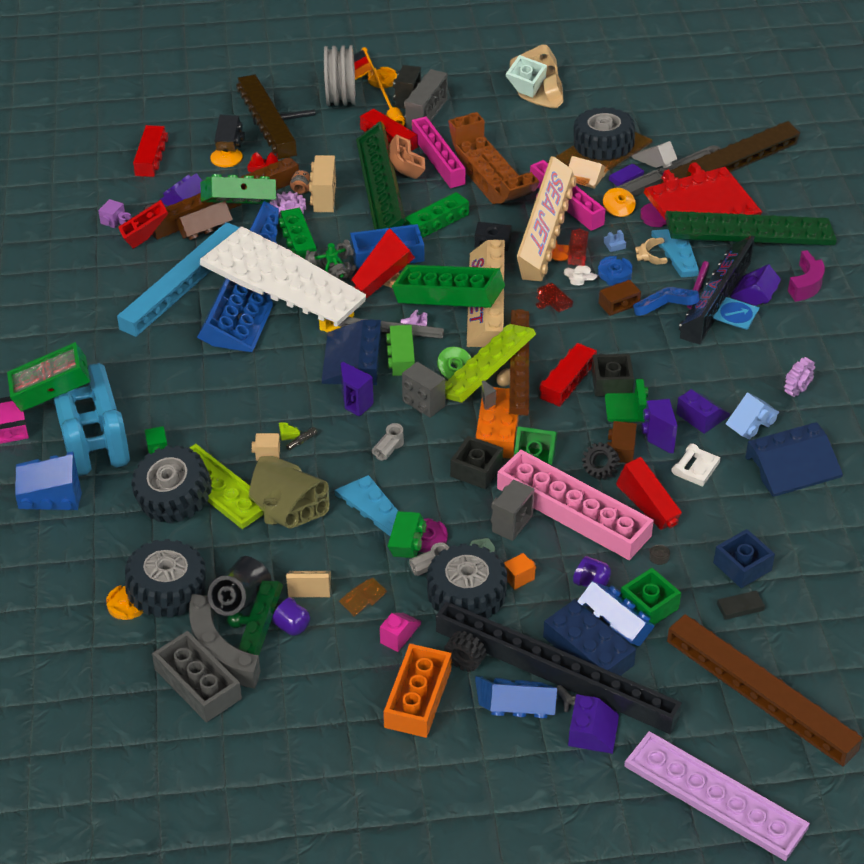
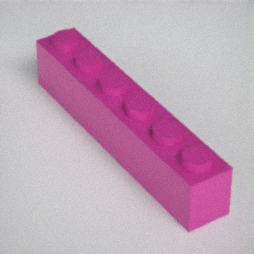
(439, 152)
(580, 205)

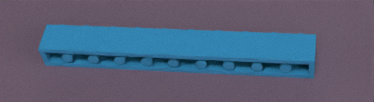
(171, 286)

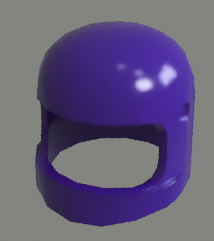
(593, 571)
(291, 617)

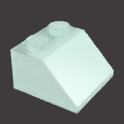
(527, 75)

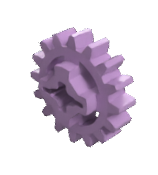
(289, 201)
(799, 377)

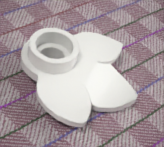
(579, 274)

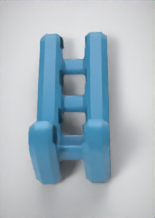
(105, 414)

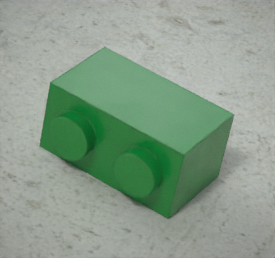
(407, 534)

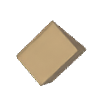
(587, 169)
(308, 583)

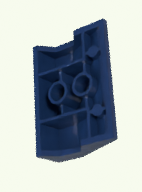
(355, 345)
(794, 459)

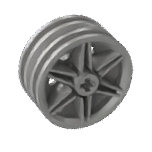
(339, 75)

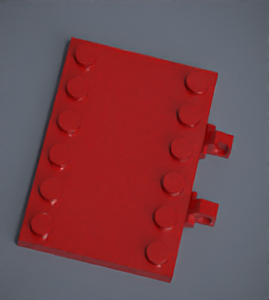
(701, 192)

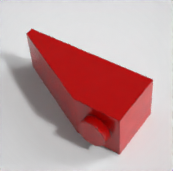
(143, 225)

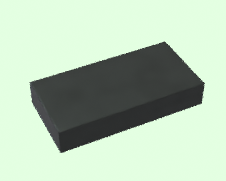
(740, 605)

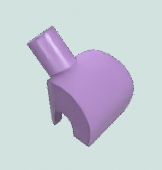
(416, 319)

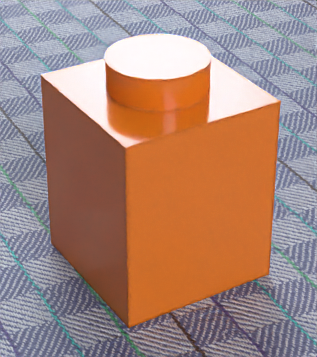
(520, 571)

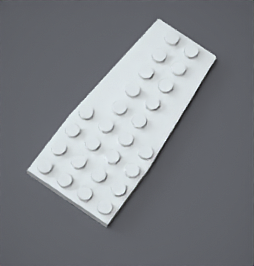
(282, 274)

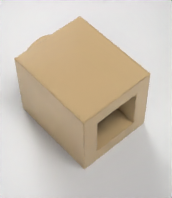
(266, 445)

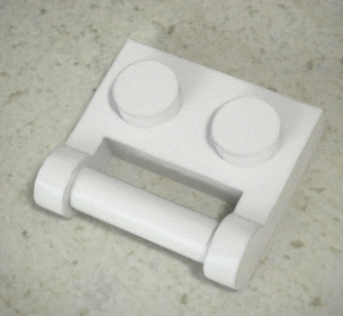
(701, 468)

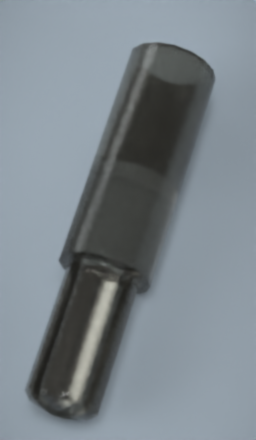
(302, 438)

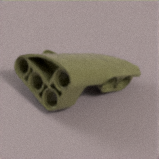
(287, 493)

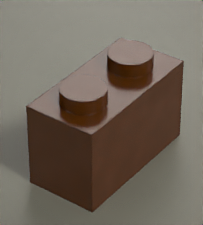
(619, 297)
(623, 440)

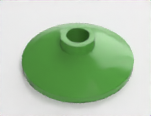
(449, 356)

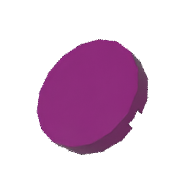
(652, 216)
(435, 533)

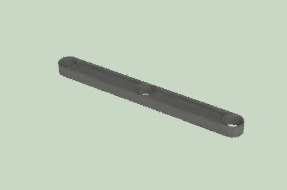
(653, 178)

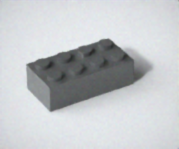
(427, 97)
(197, 676)

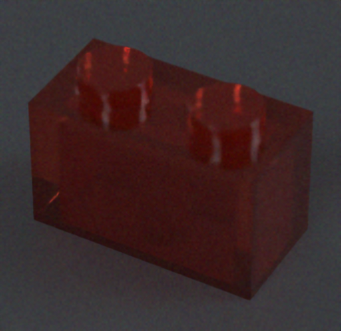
(578, 247)

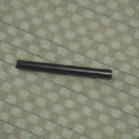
(293, 115)

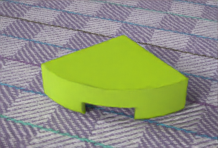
(288, 432)

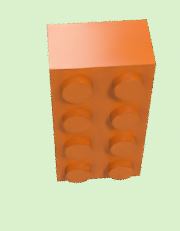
(497, 425)
(417, 690)

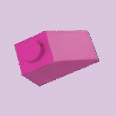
(397, 630)

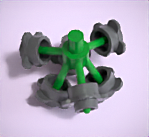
(330, 259)

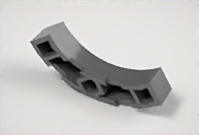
(241, 665)

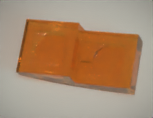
(360, 596)

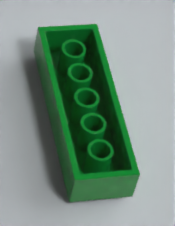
(449, 285)

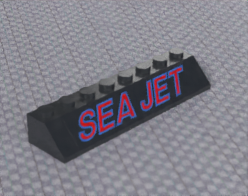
(722, 283)

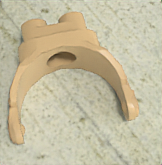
(643, 251)

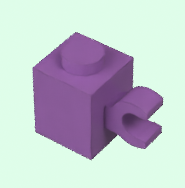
(113, 213)

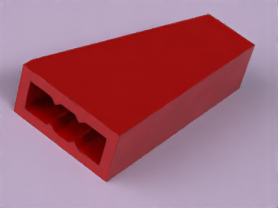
(382, 264)
(648, 494)

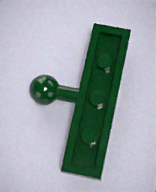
(259, 619)

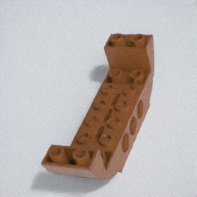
(485, 164)

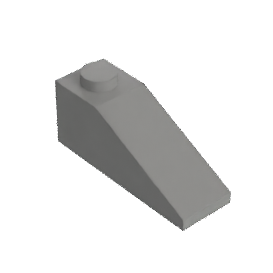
(657, 156)

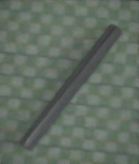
(417, 330)

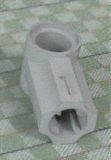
(389, 442)
(421, 563)

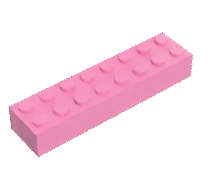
(579, 505)

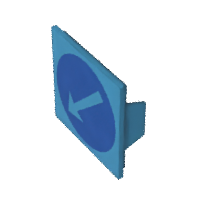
(736, 313)

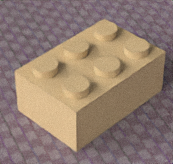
(323, 183)

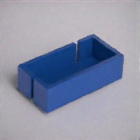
(365, 242)

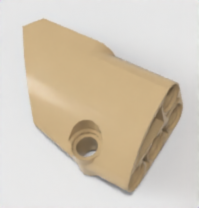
(550, 92)

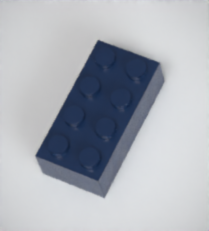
(588, 638)

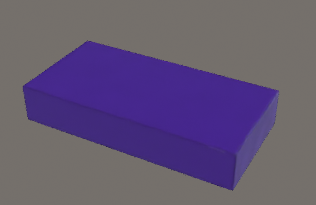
(626, 174)

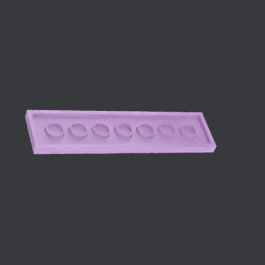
(717, 795)

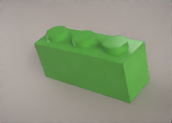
(400, 349)

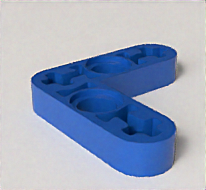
(666, 295)

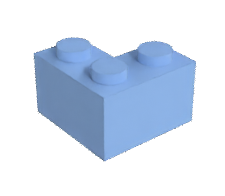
(750, 415)

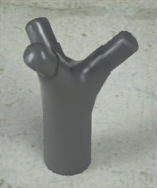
(567, 698)

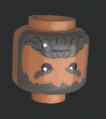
(300, 181)

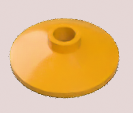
(226, 158)
(618, 207)

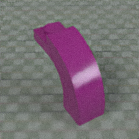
(810, 283)

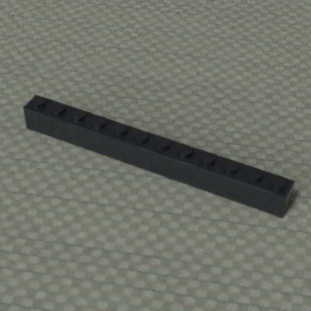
(562, 668)

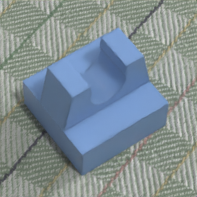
(615, 242)

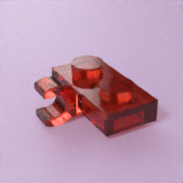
(553, 296)

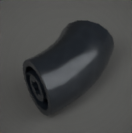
(237, 586)

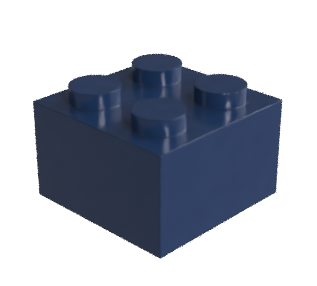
(744, 558)

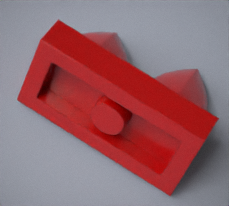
(258, 162)

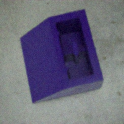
(184, 189)
(356, 389)

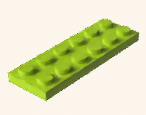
(487, 361)
(229, 492)

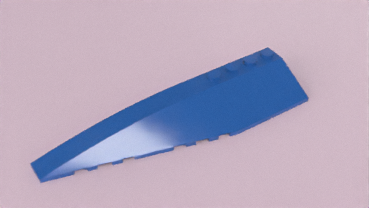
(221, 324)

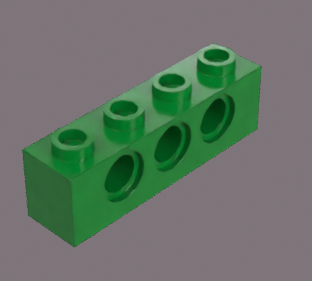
(439, 214)
(296, 232)

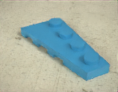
(679, 252)
(370, 501)

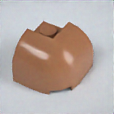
(404, 160)

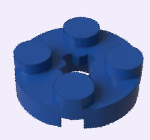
(621, 270)

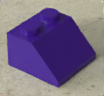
(757, 286)
(700, 411)
(660, 424)
(593, 725)

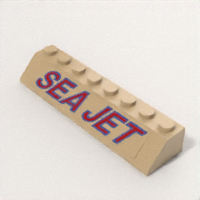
(545, 220)
(486, 322)

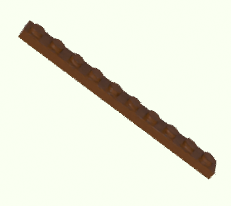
(519, 370)

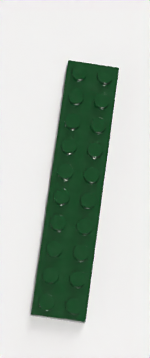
(380, 178)
(740, 226)

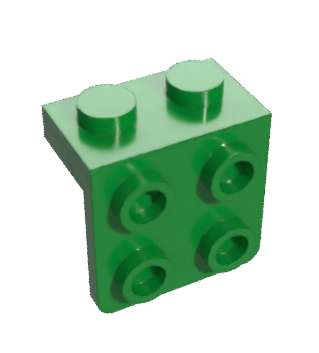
(627, 406)

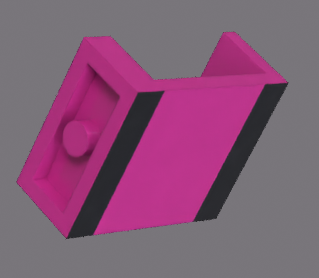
(11, 422)

